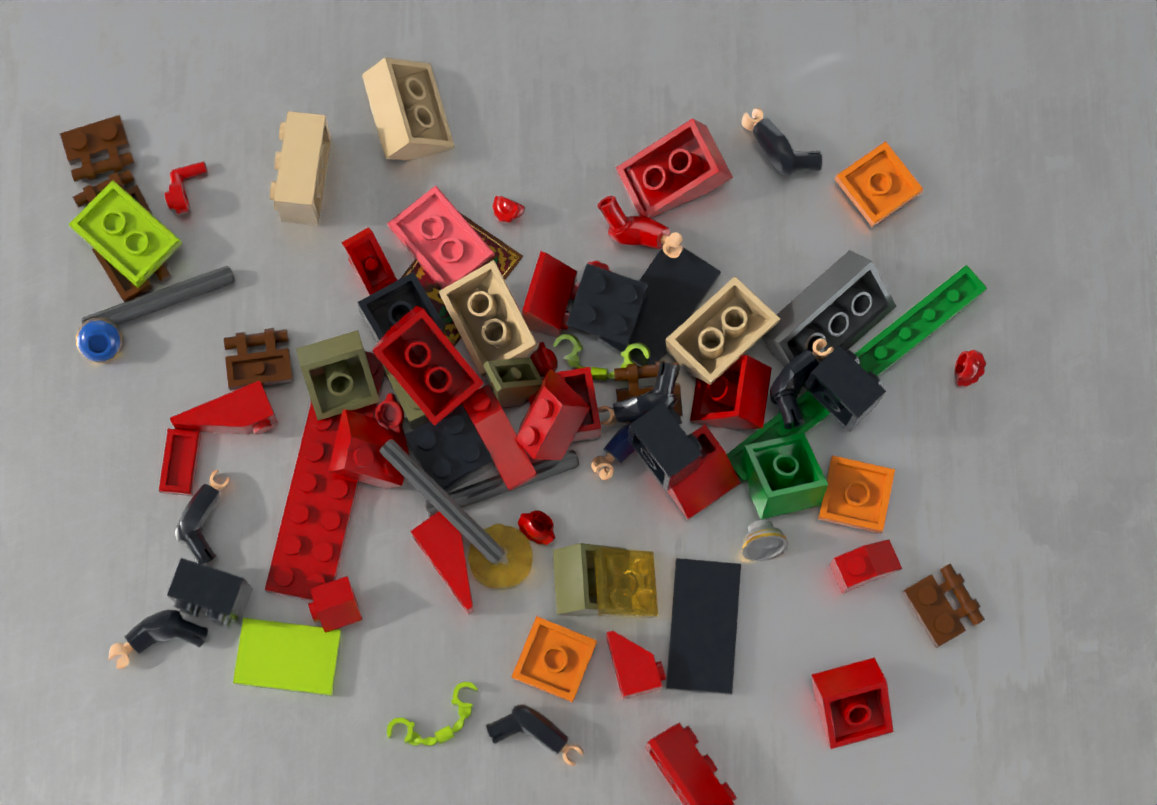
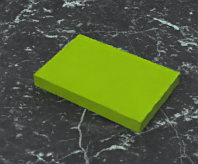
(125, 234)
(287, 657)

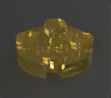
(501, 575)

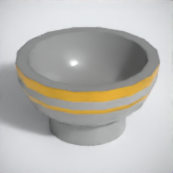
(763, 541)

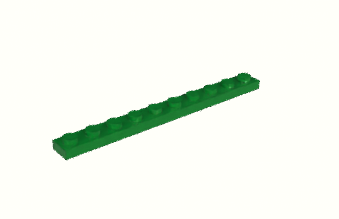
(879, 353)

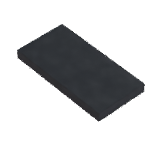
(673, 296)
(703, 626)

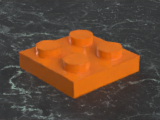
(879, 184)
(856, 494)
(554, 659)

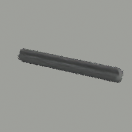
(166, 296)
(495, 485)
(442, 501)

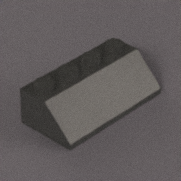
(833, 308)

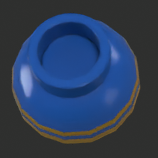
(99, 339)

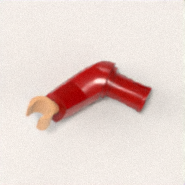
(639, 229)

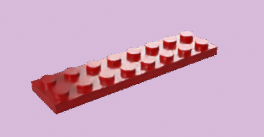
(316, 508)

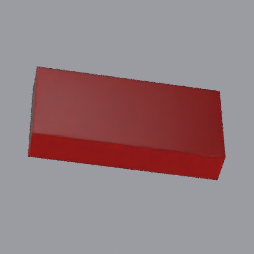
(180, 462)

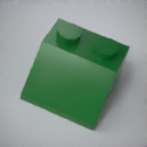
(783, 476)

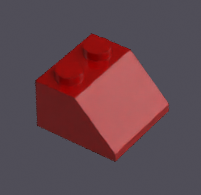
(550, 296)
(735, 398)
(552, 419)
(358, 451)
(853, 702)

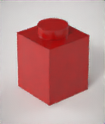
(334, 604)

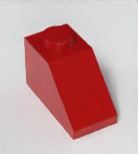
(864, 565)
(634, 667)

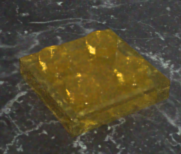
(625, 583)

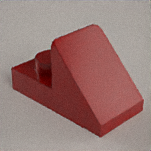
(369, 261)

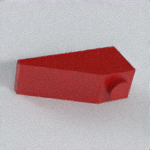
(237, 412)
(499, 438)
(446, 552)

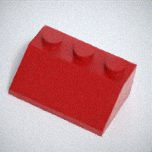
(427, 365)
(686, 769)

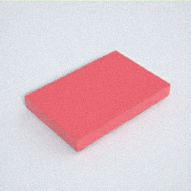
(440, 238)

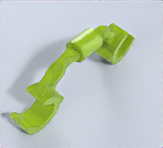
(598, 373)
(443, 734)

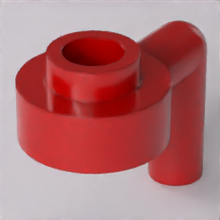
(177, 196)

